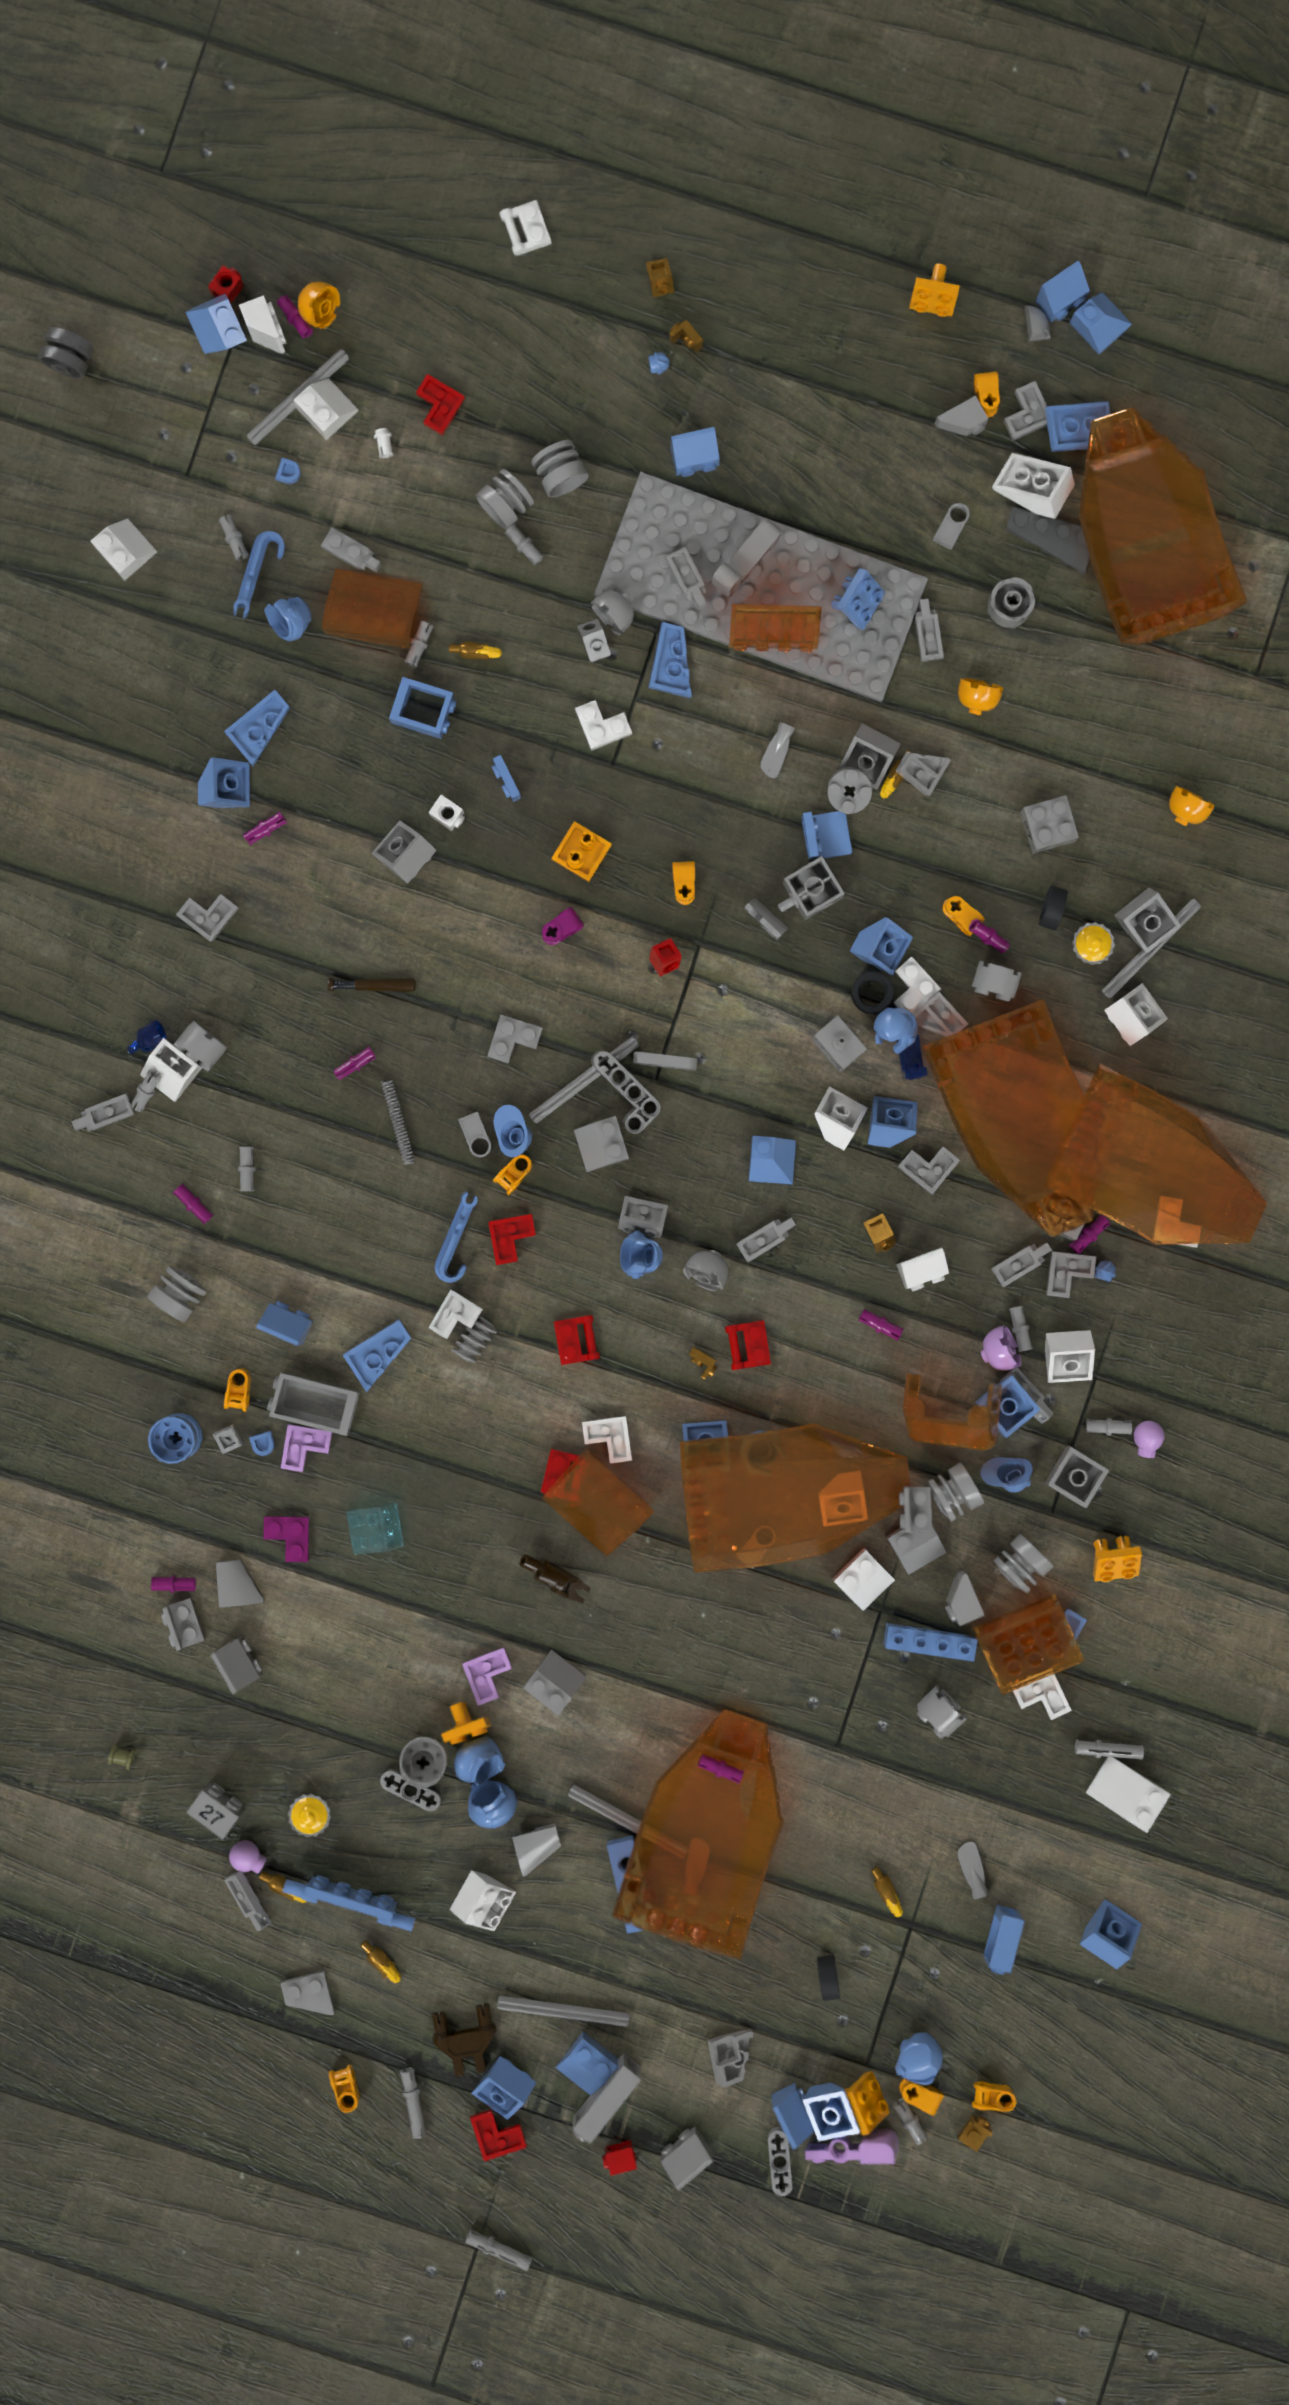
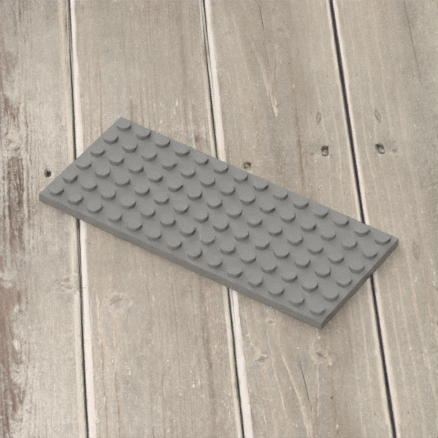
(794, 573)

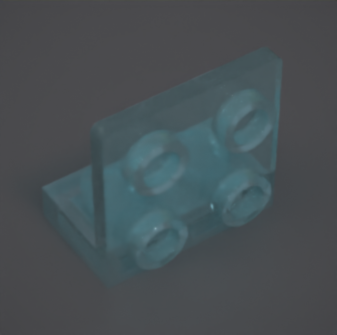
(375, 1529)

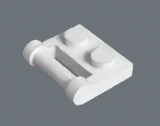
(532, 225)

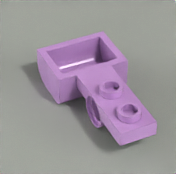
(875, 2148)

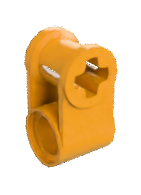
(987, 391)
(684, 879)
(963, 915)
(512, 1174)
(238, 1391)
(344, 2083)
(991, 2096)
(924, 2097)

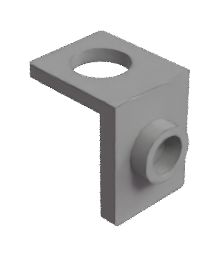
(594, 640)

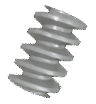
(475, 1340)

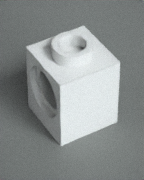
(440, 806)

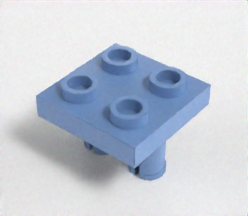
(860, 598)

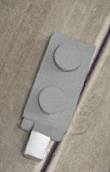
(349, 551)
(687, 576)
(928, 633)
(105, 1113)
(765, 1238)
(1020, 1263)
(1045, 1413)
(247, 1900)

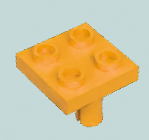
(934, 294)
(581, 851)
(1116, 1563)
(464, 1725)
(867, 2102)

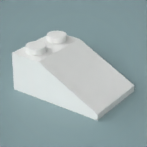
(1035, 484)
(1128, 1793)

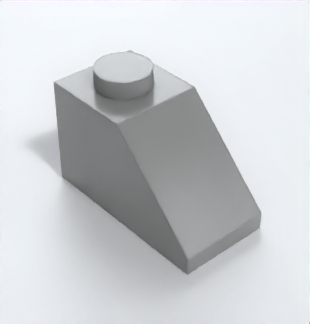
(964, 418)

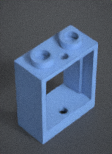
(401, 701)
(1003, 1939)

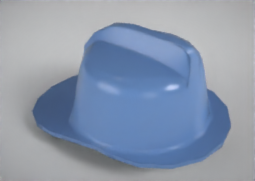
(512, 1131)
(1009, 1473)

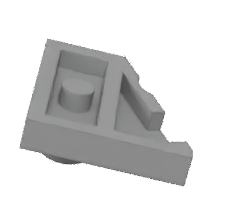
(922, 770)
(940, 1016)
(309, 1993)

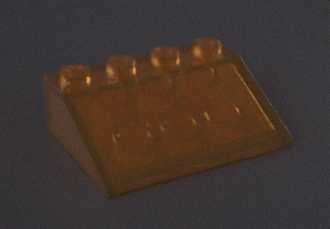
(372, 608)
(774, 627)
(598, 1503)
(1028, 1644)

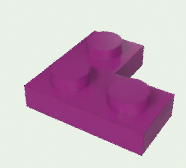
(294, 1531)

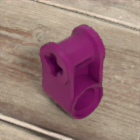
(564, 924)

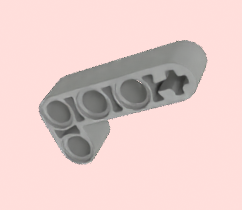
(747, 558)
(623, 1088)

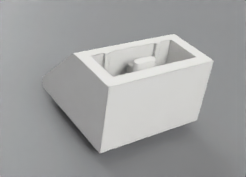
(263, 324)
(175, 1069)
(482, 1901)

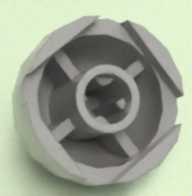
(614, 610)
(708, 1269)

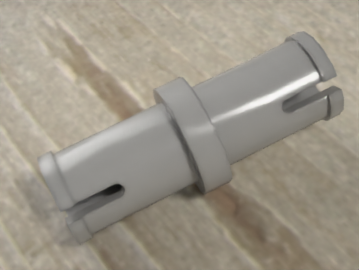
(233, 537)
(524, 544)
(418, 644)
(145, 1090)
(246, 1169)
(1020, 1328)
(1108, 1426)
(910, 2121)

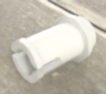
(384, 444)

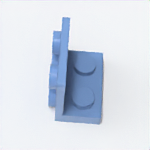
(826, 835)

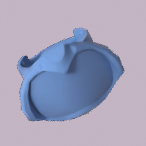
(478, 1761)
(491, 1804)
(919, 2059)

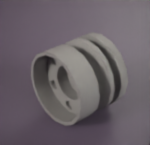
(559, 468)
(507, 496)
(177, 1293)
(955, 1492)
(1023, 1563)
(413, 1752)

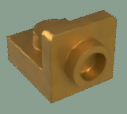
(660, 277)
(690, 336)
(880, 1233)
(701, 1358)
(975, 2132)

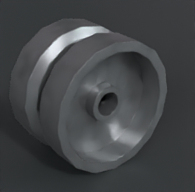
(66, 352)

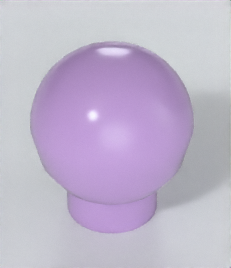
(1148, 1438)
(246, 1857)

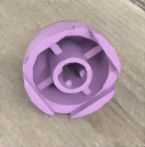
(1000, 1349)

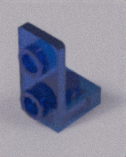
(912, 1062)

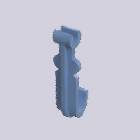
(253, 568)
(452, 1239)

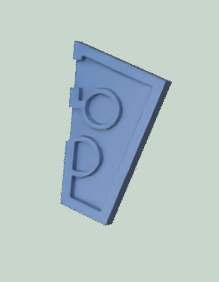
(670, 662)
(257, 726)
(374, 1354)

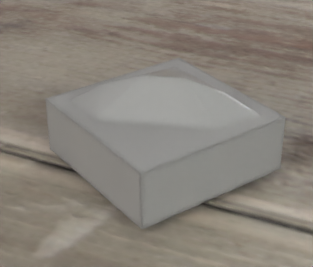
(228, 1438)

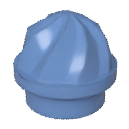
(658, 362)
(1105, 1270)

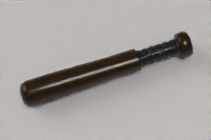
(393, 985)

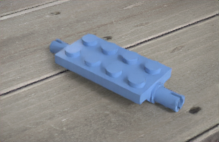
(344, 1896)

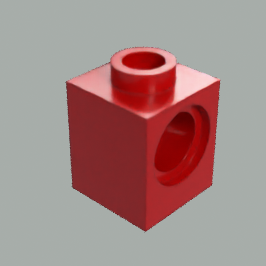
(224, 274)
(665, 957)
(620, 2158)

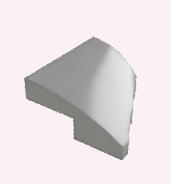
(766, 918)
(235, 1585)
(536, 1846)
(729, 2056)

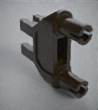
(556, 1578)
(466, 2041)

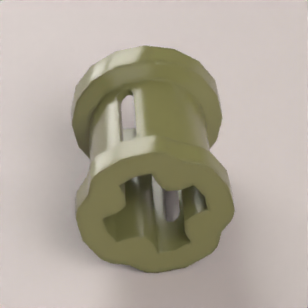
(121, 1757)

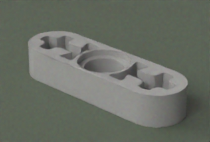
(665, 1061)
(412, 1799)
(779, 2170)

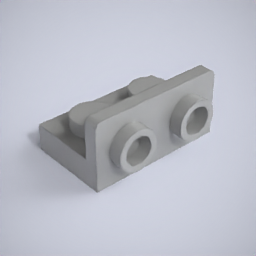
(642, 1216)
(917, 1509)
(183, 1624)

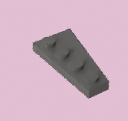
(1051, 536)

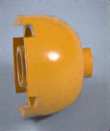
(318, 303)
(978, 695)
(1189, 807)

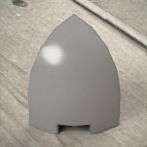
(1037, 324)

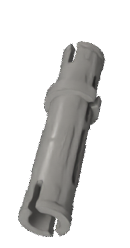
(1109, 1749)
(412, 2101)
(501, 2251)

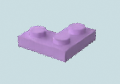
(301, 1439)
(480, 1673)

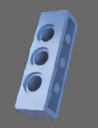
(930, 1642)
(617, 1851)

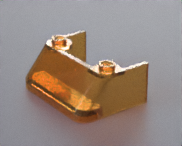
(976, 1433)

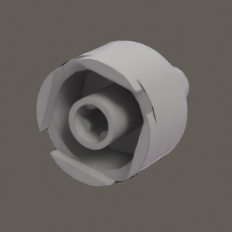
(1006, 614)
(846, 802)
(996, 980)
(200, 1046)
(941, 1712)

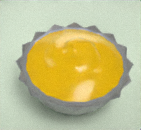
(1093, 943)
(309, 1815)

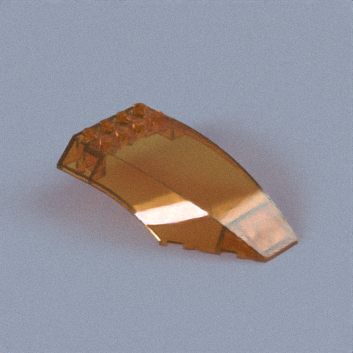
(1152, 533)
(1013, 1107)
(1153, 1167)
(784, 1494)
(706, 1842)

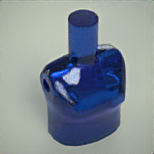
(148, 1037)

